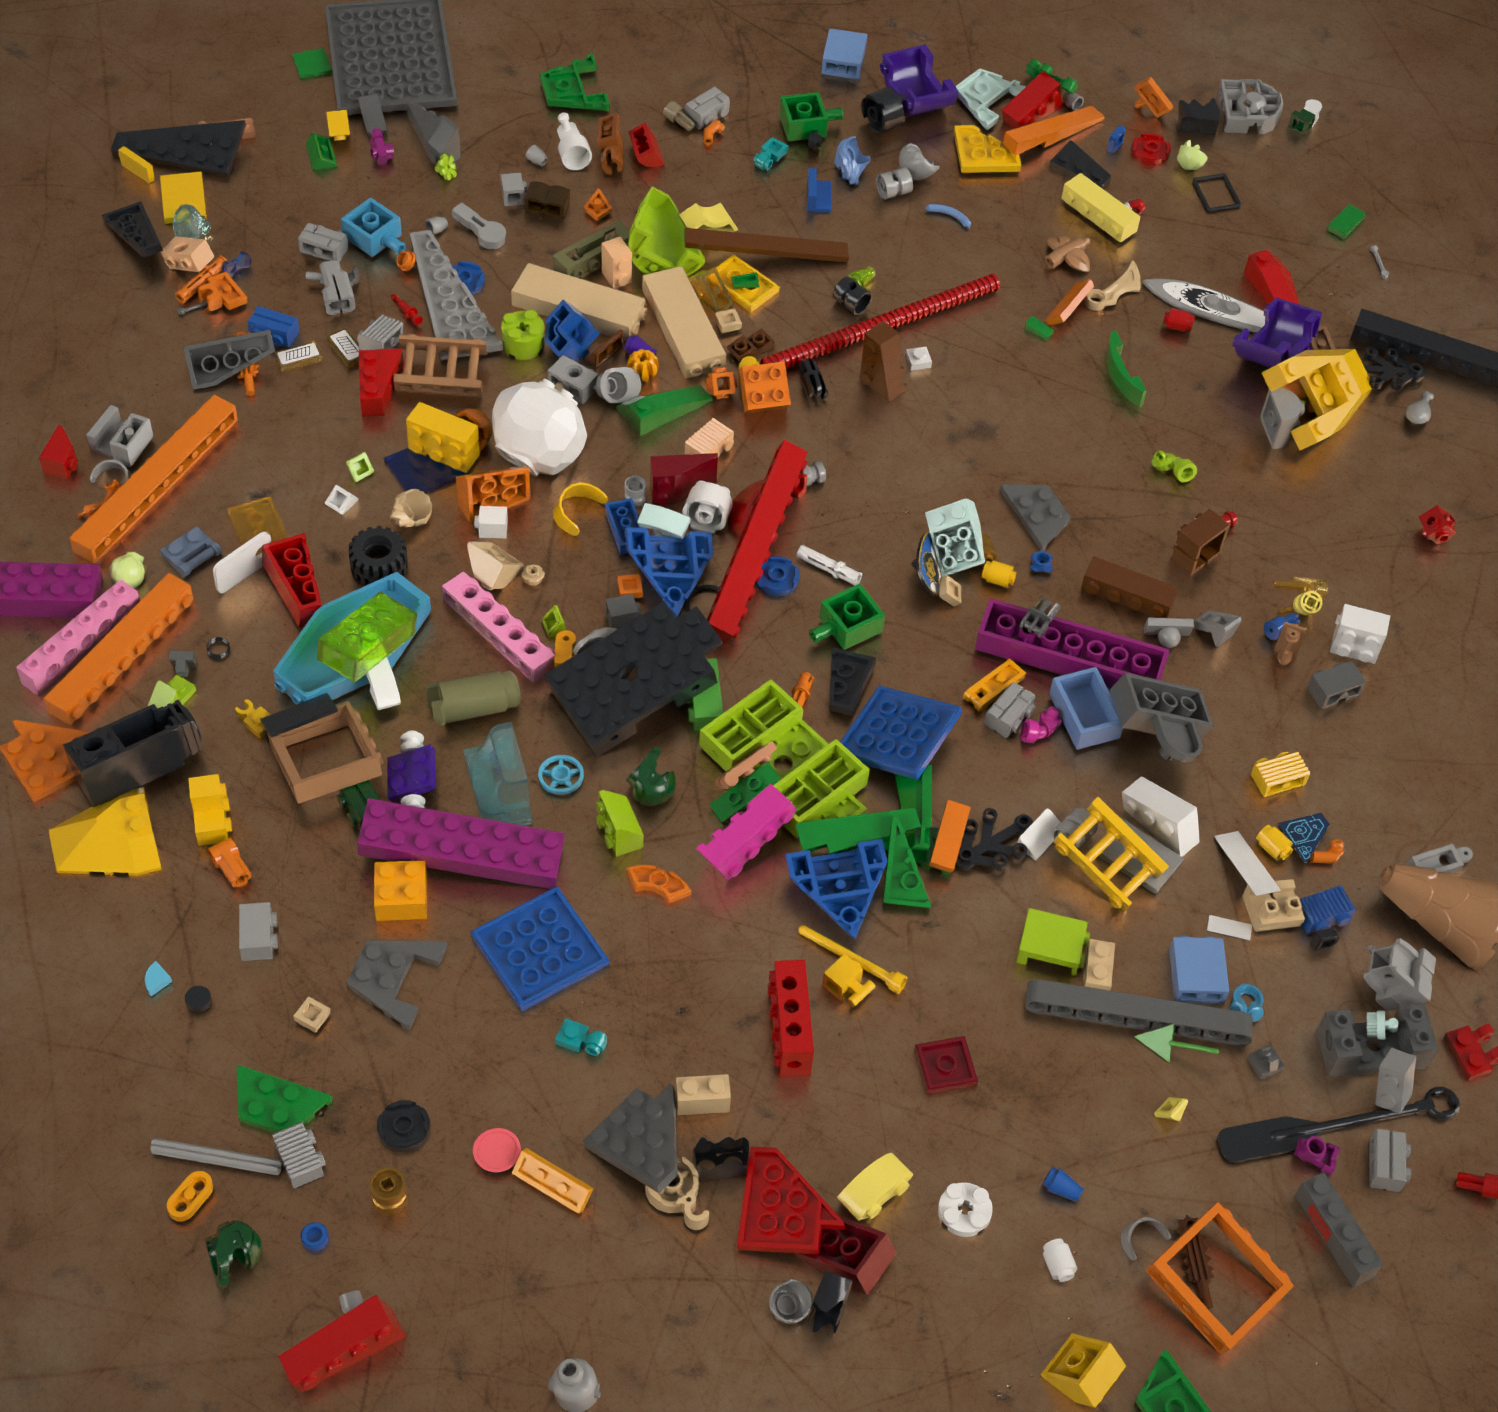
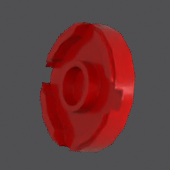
(1151, 149)

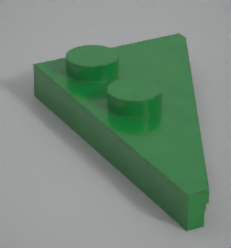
(902, 880)

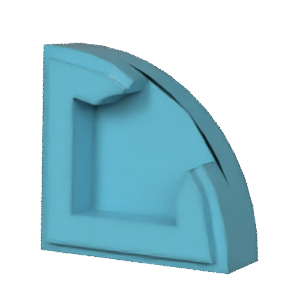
(156, 978)

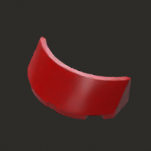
(745, 500)

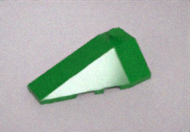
(656, 409)

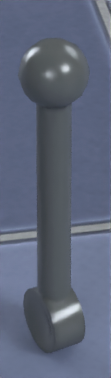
(181, 311)

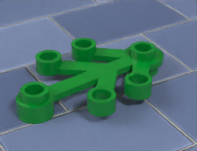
(1034, 69)

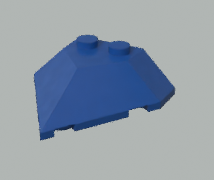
(670, 562)
(841, 881)

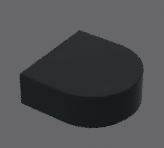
(1324, 939)

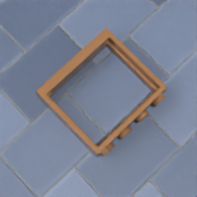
(336, 778)

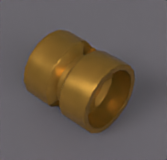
(388, 1191)

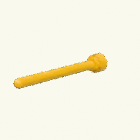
(895, 981)

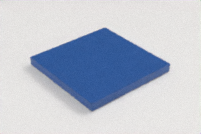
(900, 731)
(539, 948)

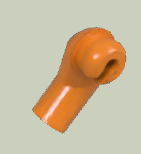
(709, 131)
(1331, 855)

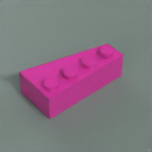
(748, 832)

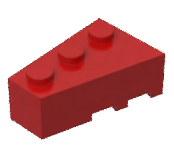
(1034, 102)
(376, 378)

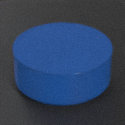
(314, 1236)

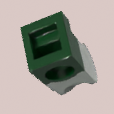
(1306, 118)

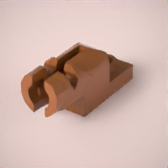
(610, 142)

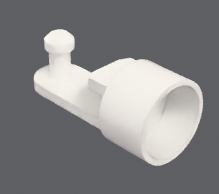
(572, 146)

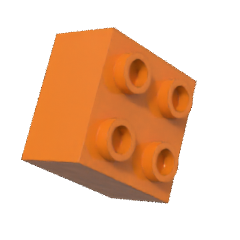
(764, 387)

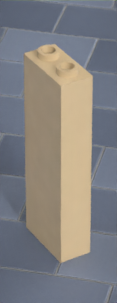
(605, 307)
(683, 322)

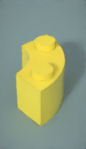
(708, 218)
(875, 1186)

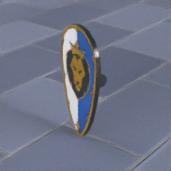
(927, 565)

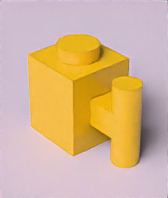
(845, 978)

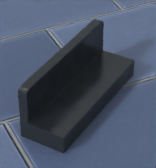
(298, 715)

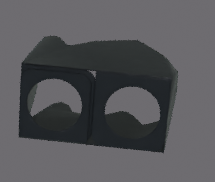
(1198, 118)
(707, 1151)
(830, 1301)

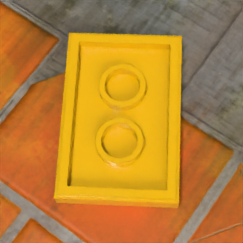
(180, 190)
(746, 297)

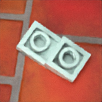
(664, 520)

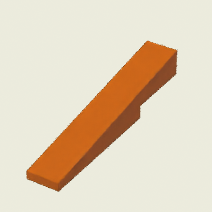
(1051, 130)

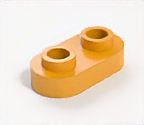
(189, 1197)

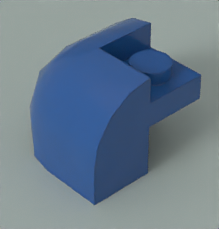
(569, 332)

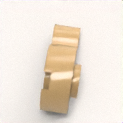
(681, 1197)

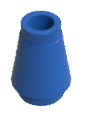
(1062, 1184)

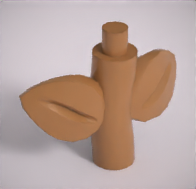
(1068, 251)

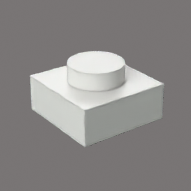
(918, 358)

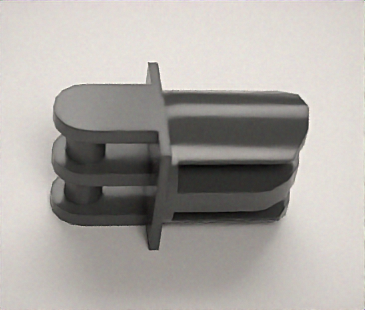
(1039, 617)

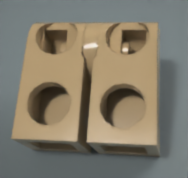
(1274, 909)

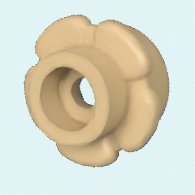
(533, 574)

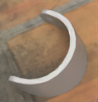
(106, 465)
(1127, 1231)

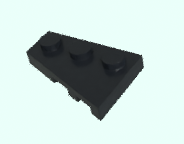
(1073, 160)
(848, 679)

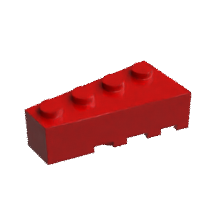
(342, 1343)

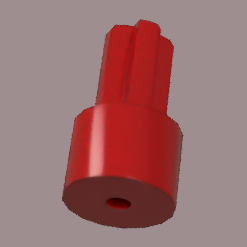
(1485, 1184)

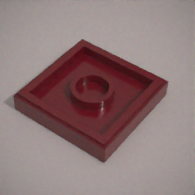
(946, 1065)

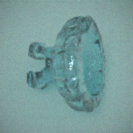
(189, 222)

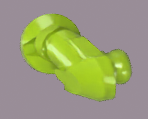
(1183, 469)

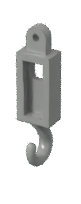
(1454, 856)

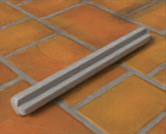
(216, 1156)

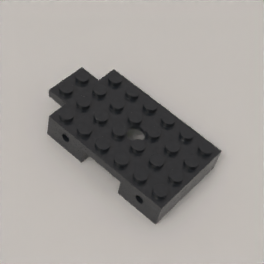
(669, 666)

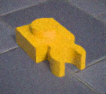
(252, 718)

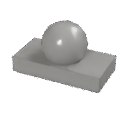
(1168, 629)

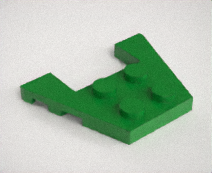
(564, 87)

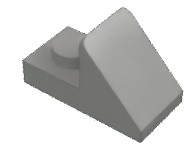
(1219, 624)

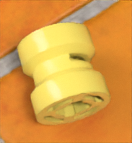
(1302, 604)

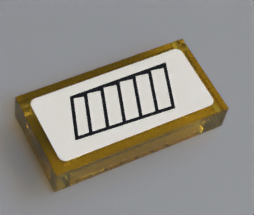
(345, 347)
(298, 356)

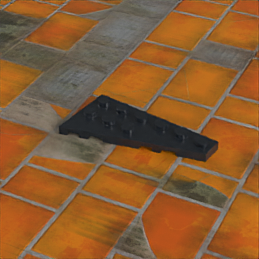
(193, 147)

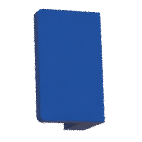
(818, 193)

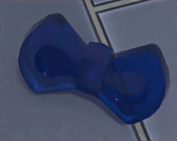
(242, 261)

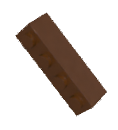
(1129, 588)

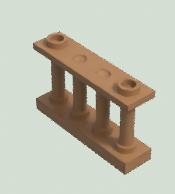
(440, 385)

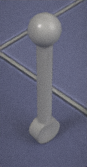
(1384, 273)

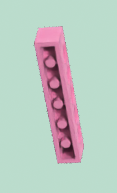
(498, 626)
(77, 638)

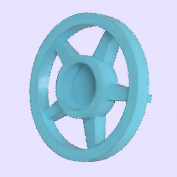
(561, 774)

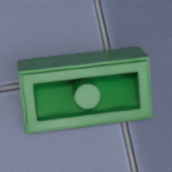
(320, 152)

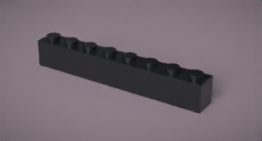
(1427, 347)

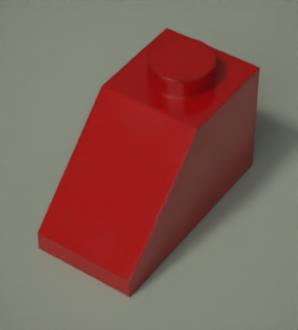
(58, 455)

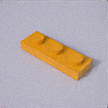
(552, 1180)

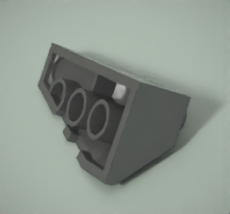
(436, 133)

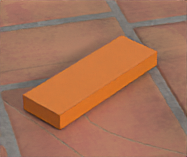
(1069, 302)
(949, 836)

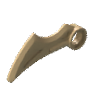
(1128, 282)

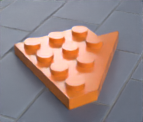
(40, 757)

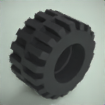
(375, 543)

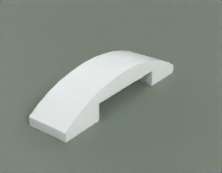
(383, 686)

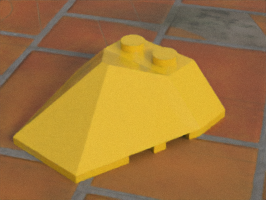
(108, 838)

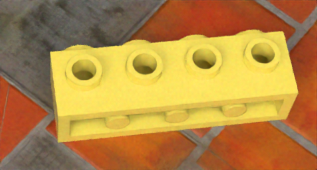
(1100, 207)

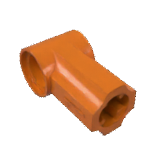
(227, 858)

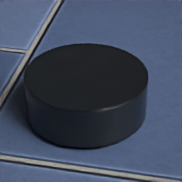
(198, 999)

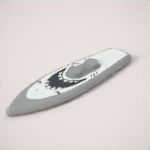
(1207, 303)

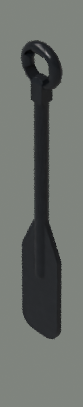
(1282, 1133)

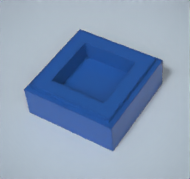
(1116, 139)

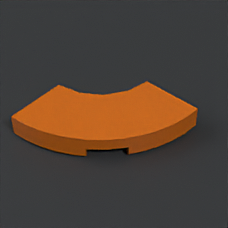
(657, 880)

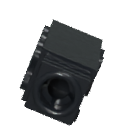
(133, 751)

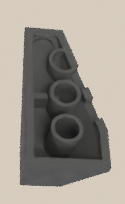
(221, 358)

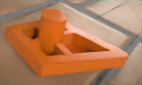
(597, 205)

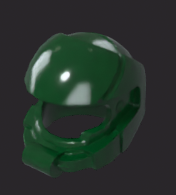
(648, 785)
(232, 1241)

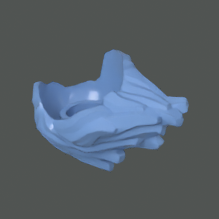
(850, 160)

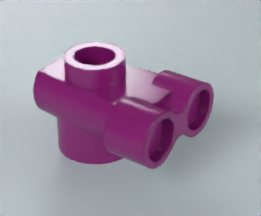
(380, 150)
(1318, 1153)

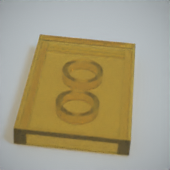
(257, 517)

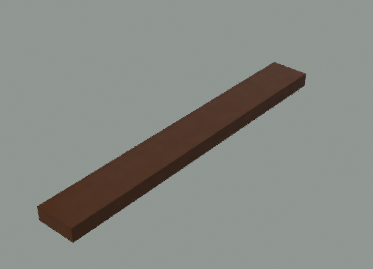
(766, 245)

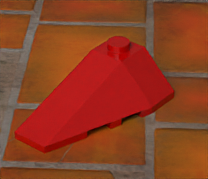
(1270, 277)

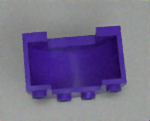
(912, 76)
(1285, 334)

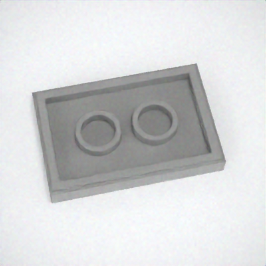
(1133, 866)

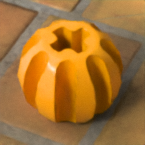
(644, 363)

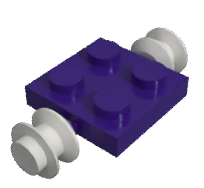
(411, 771)

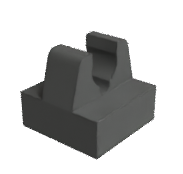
(182, 661)
(1265, 1062)

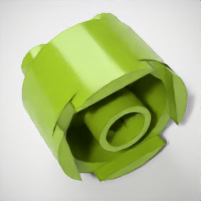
(523, 334)

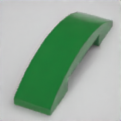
(1130, 386)

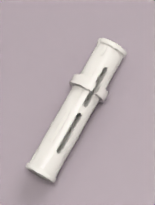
(829, 565)

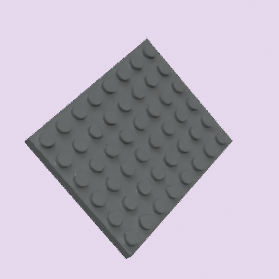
(392, 52)

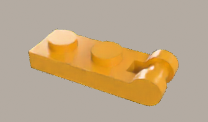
(994, 685)

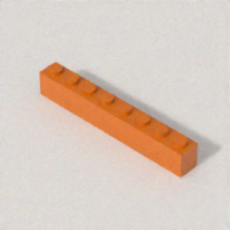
(118, 649)

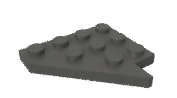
(640, 1138)

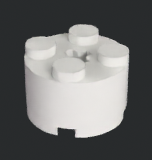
(708, 507)

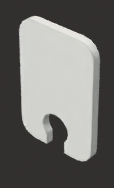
(239, 563)

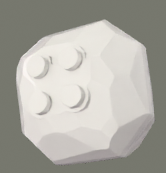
(538, 427)

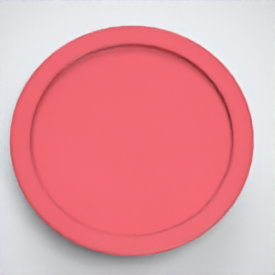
(496, 1150)

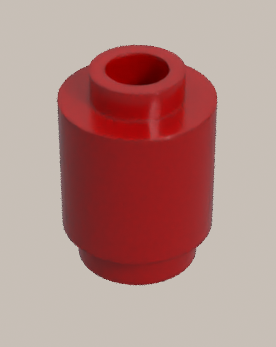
(1178, 320)

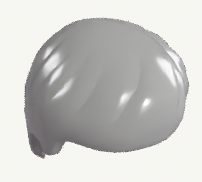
(918, 166)

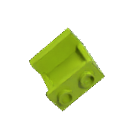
(1053, 939)

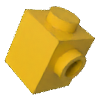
(338, 124)

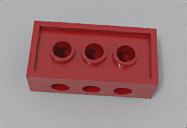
(791, 1018)

